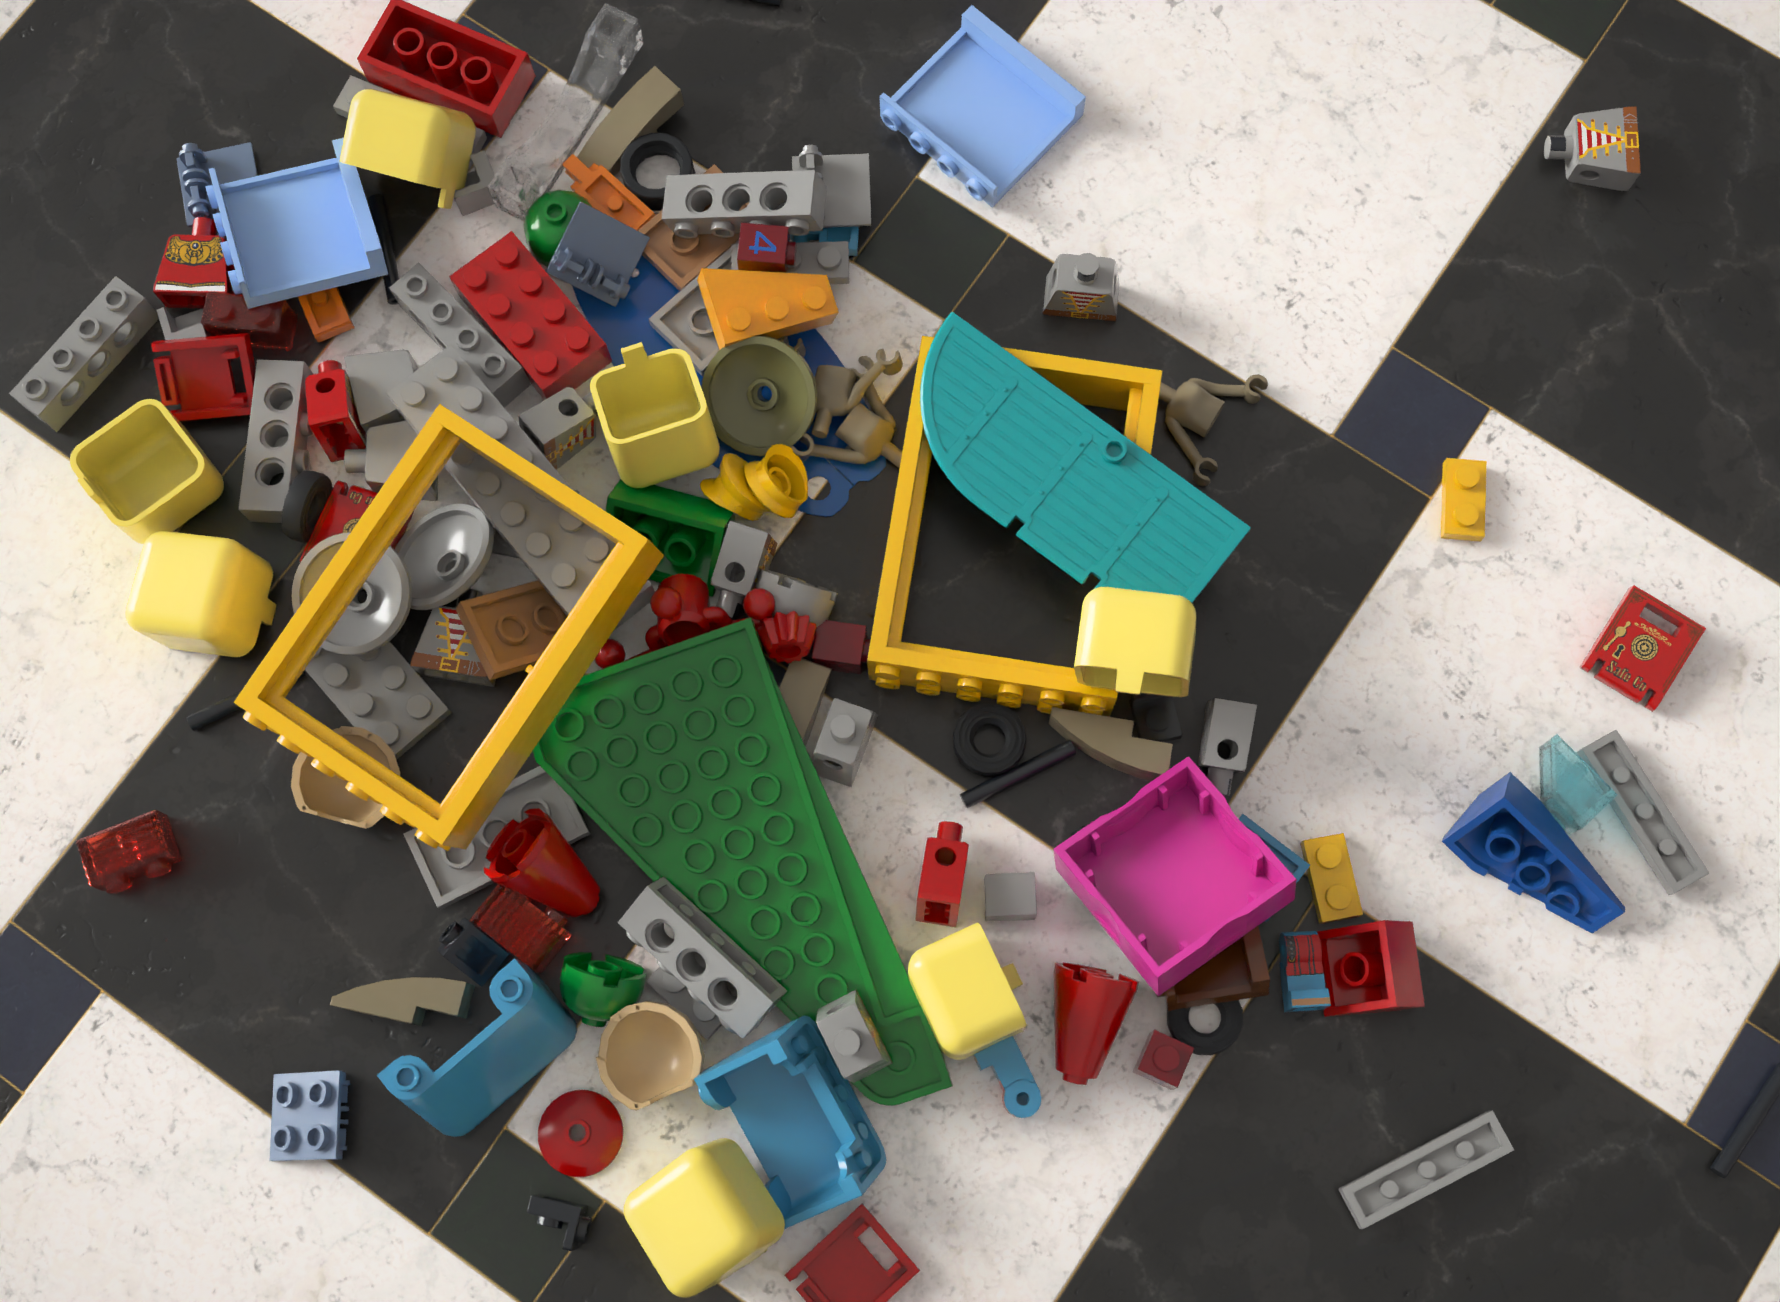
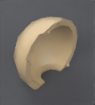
(327, 796)
(649, 1053)

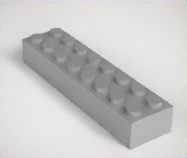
(546, 538)

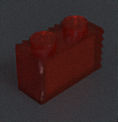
(267, 324)
(129, 851)
(522, 927)

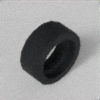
(646, 147)

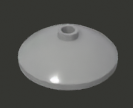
(446, 554)
(366, 624)

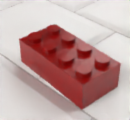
(446, 65)
(531, 317)

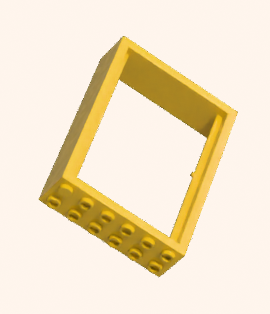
(969, 673)
(534, 703)

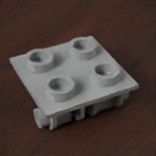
(846, 182)

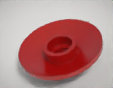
(602, 1135)

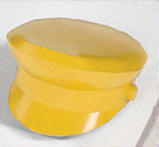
(778, 480)
(731, 490)

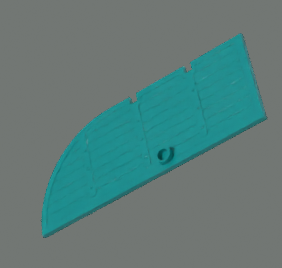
(1070, 477)

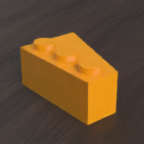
(764, 303)

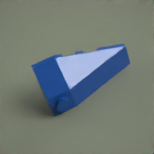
(1524, 846)

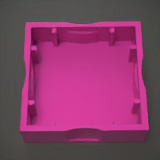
(1174, 875)

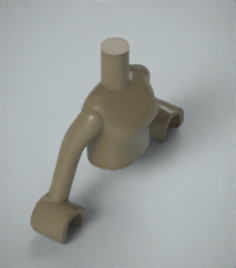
(837, 390)
(1197, 409)
(862, 430)

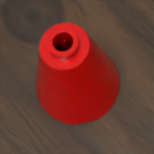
(542, 865)
(1087, 1017)

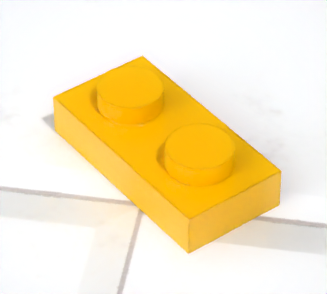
(1463, 499)
(1331, 878)

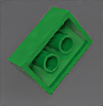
(679, 524)

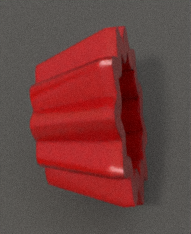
(787, 636)

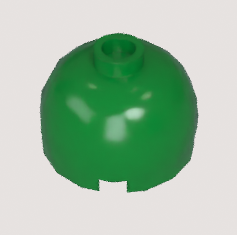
(548, 221)
(600, 987)

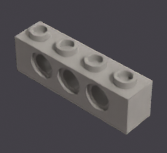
(690, 193)
(451, 324)
(85, 354)
(273, 385)
(723, 957)

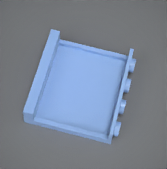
(983, 108)
(296, 230)

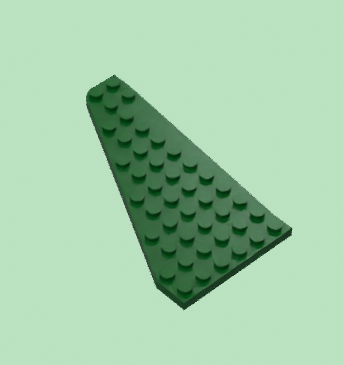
(713, 789)

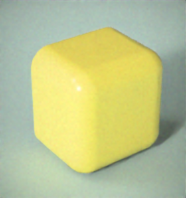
(409, 141)
(654, 416)
(146, 471)
(200, 594)
(1136, 642)
(966, 993)
(703, 1217)

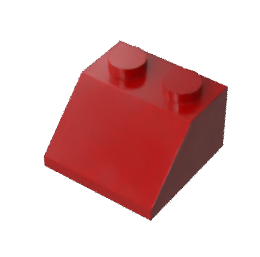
(1371, 968)

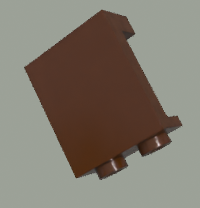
(1229, 976)

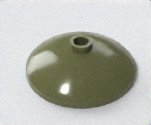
(735, 397)

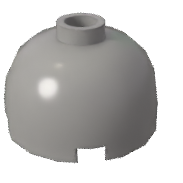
(797, 596)

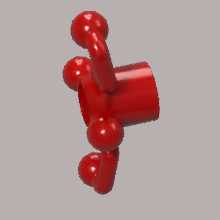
(684, 613)

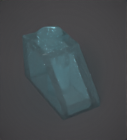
(1570, 786)

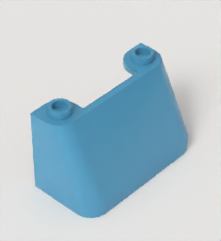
(492, 1064)
(798, 1119)

